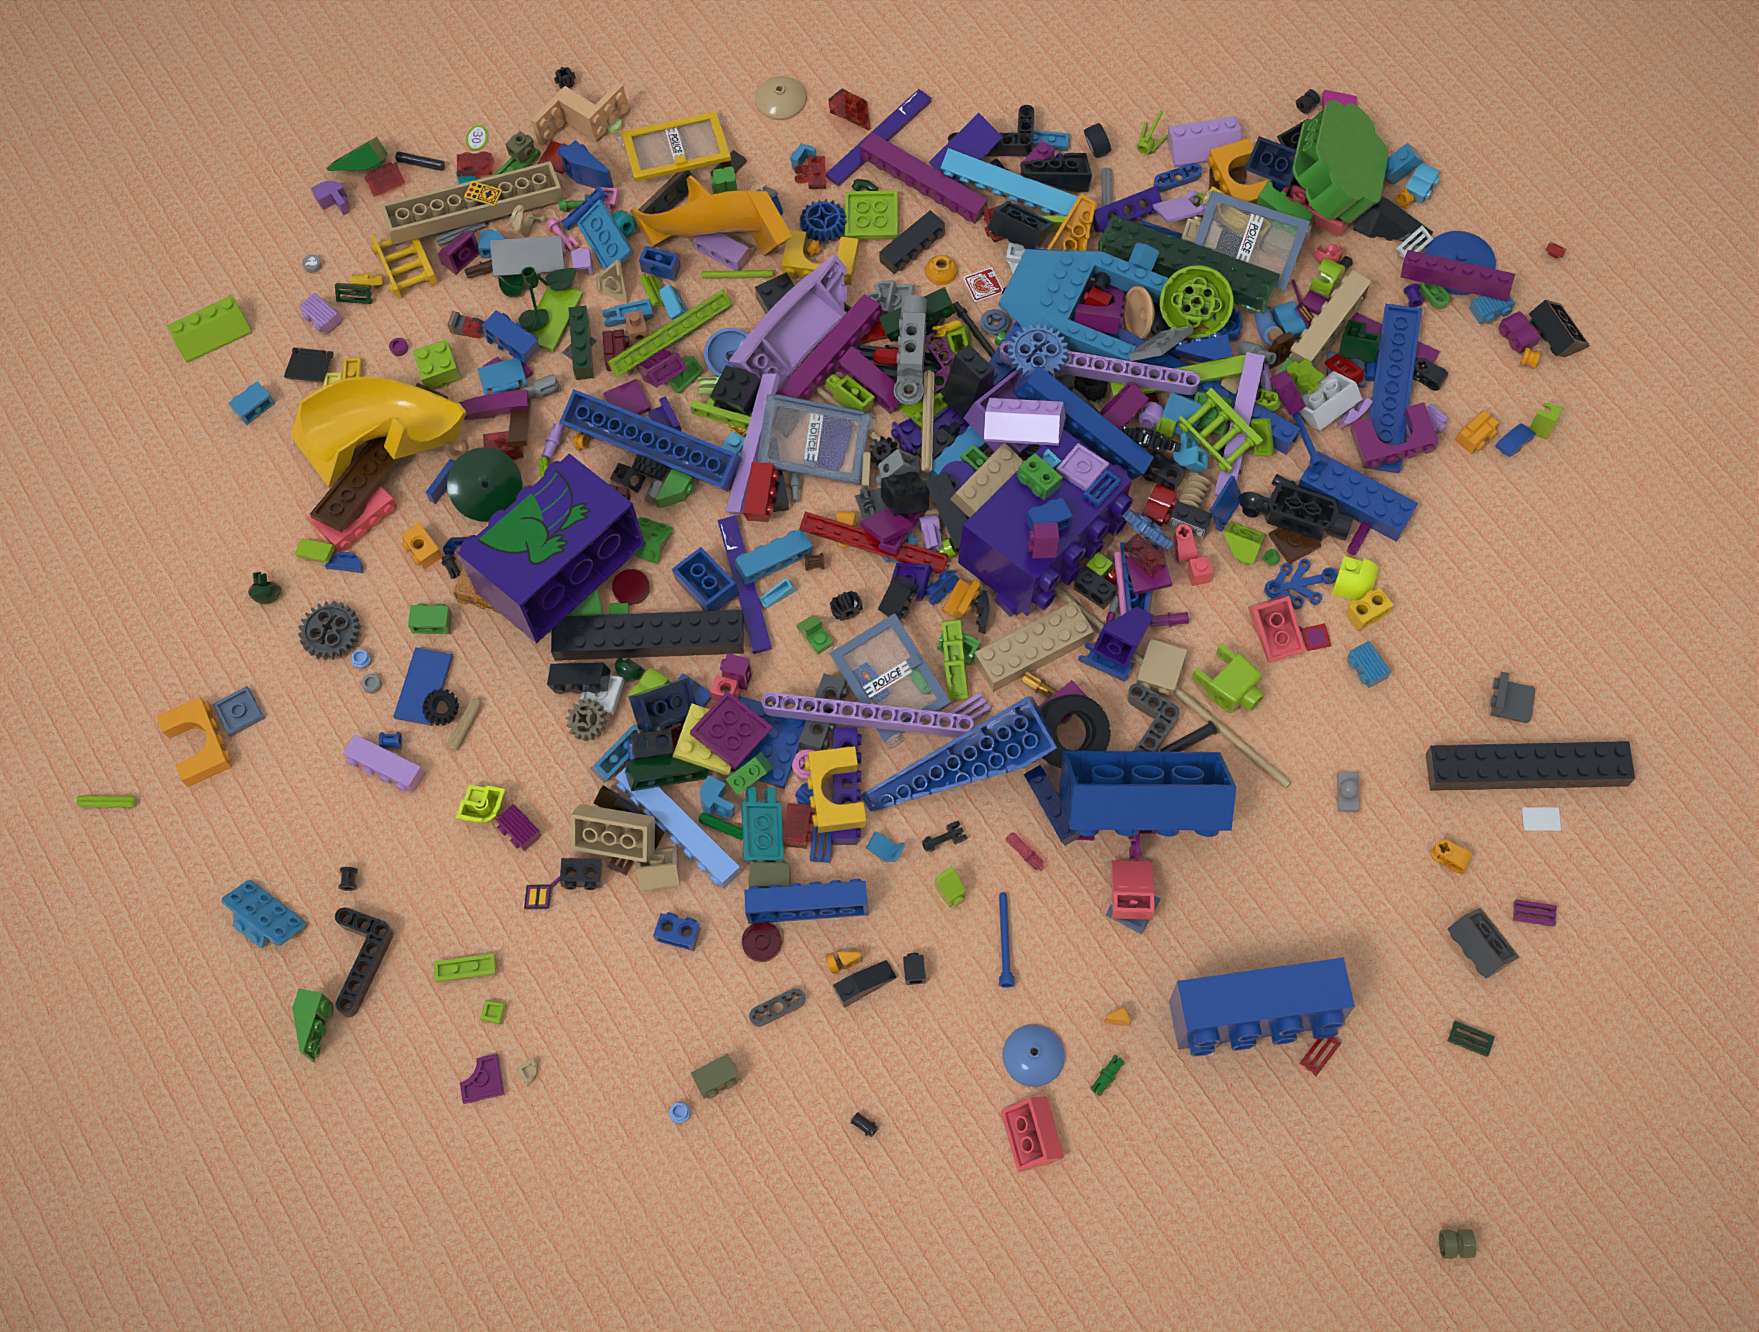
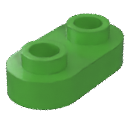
(1434, 294)

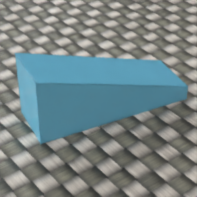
(778, 593)

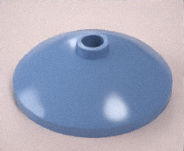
(721, 346)
(1031, 1069)

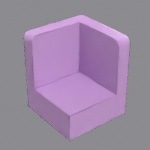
(582, 260)

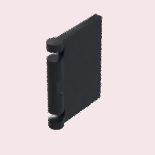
(308, 364)

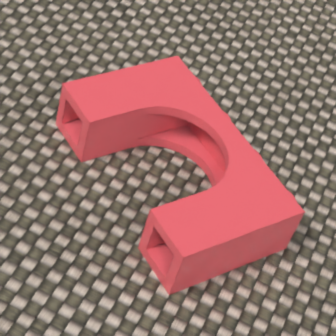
(376, 508)

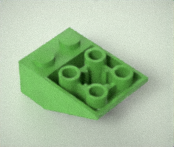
(310, 1018)

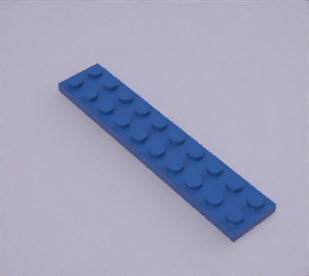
(1394, 376)

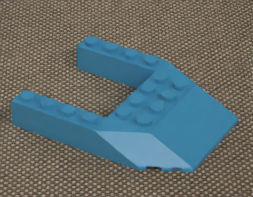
(1051, 285)

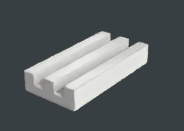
(1425, 233)

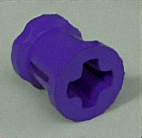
(1413, 295)

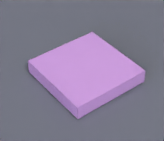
(1082, 467)

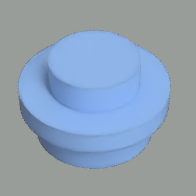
(360, 658)
(679, 1112)

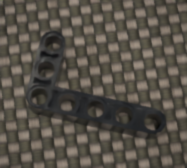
(1015, 143)
(363, 958)

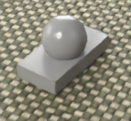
(1348, 792)

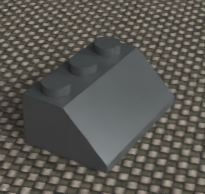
(1482, 943)

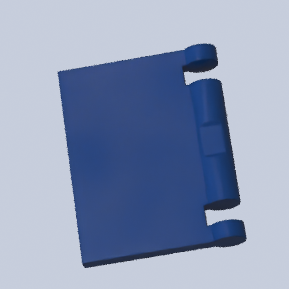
(1225, 503)

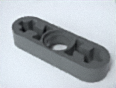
(761, 1008)

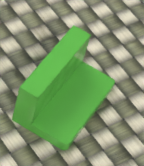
(684, 378)

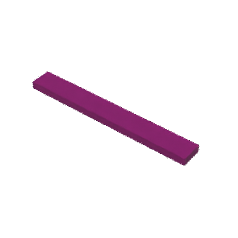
(1315, 302)

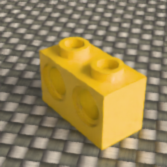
(1371, 611)

